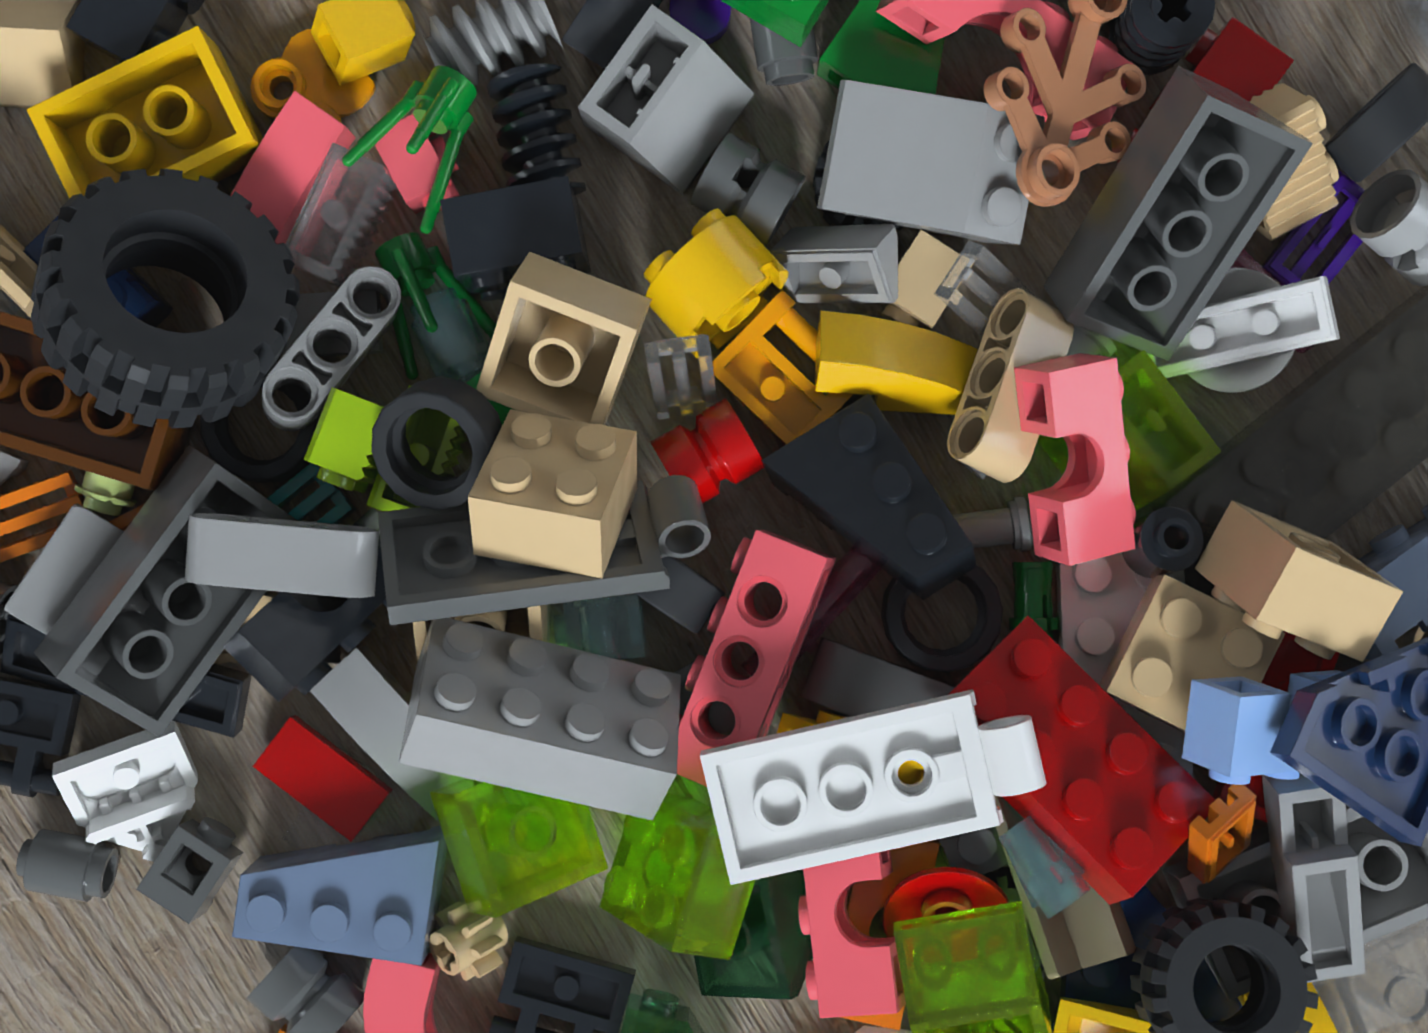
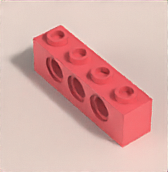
(800, 577)

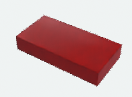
(322, 778)

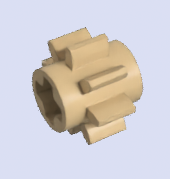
(467, 941)

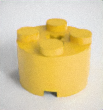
(713, 280)

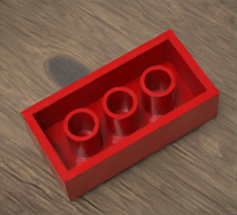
(1110, 786)

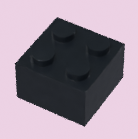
(499, 227)

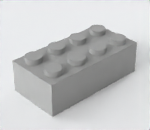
(543, 719)

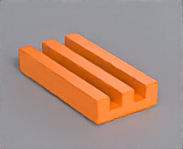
(39, 540)
(1226, 826)

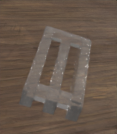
(961, 271)
(684, 394)

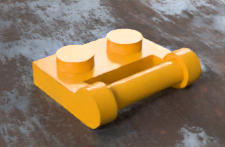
(768, 381)

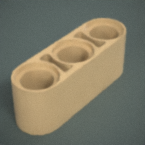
(987, 419)

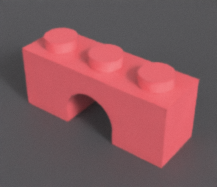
(1091, 504)
(848, 969)

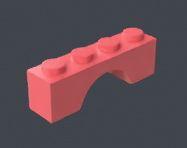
(938, 18)

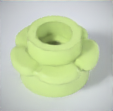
(105, 494)

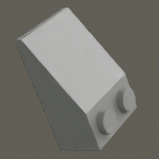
(924, 163)

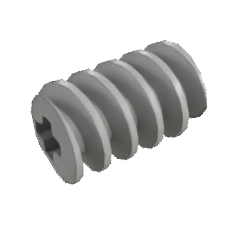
(490, 36)

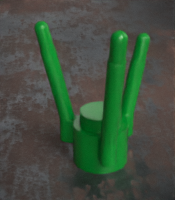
(439, 106)
(413, 268)

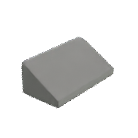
(840, 263)
(62, 568)

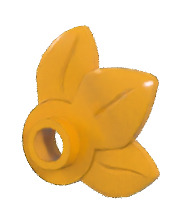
(311, 77)

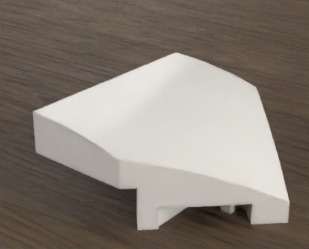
(130, 789)

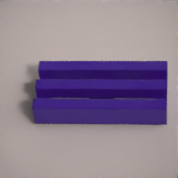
(1274, 262)

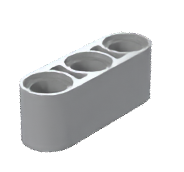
(337, 319)
(281, 555)

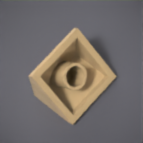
(38, 51)

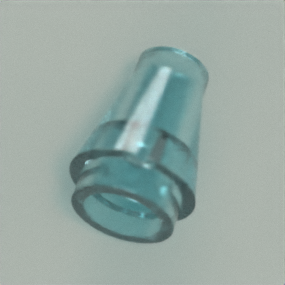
(1044, 868)

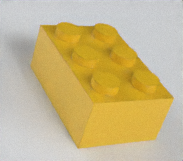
(151, 113)

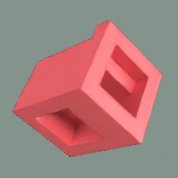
(414, 172)

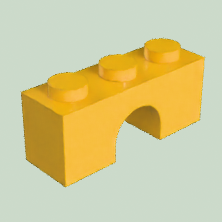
(362, 35)

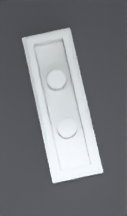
(1255, 327)

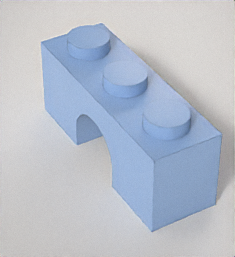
(1236, 724)

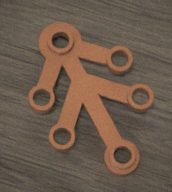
(1062, 99)

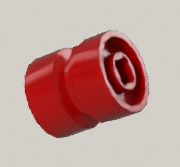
(710, 452)

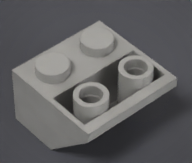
(665, 100)

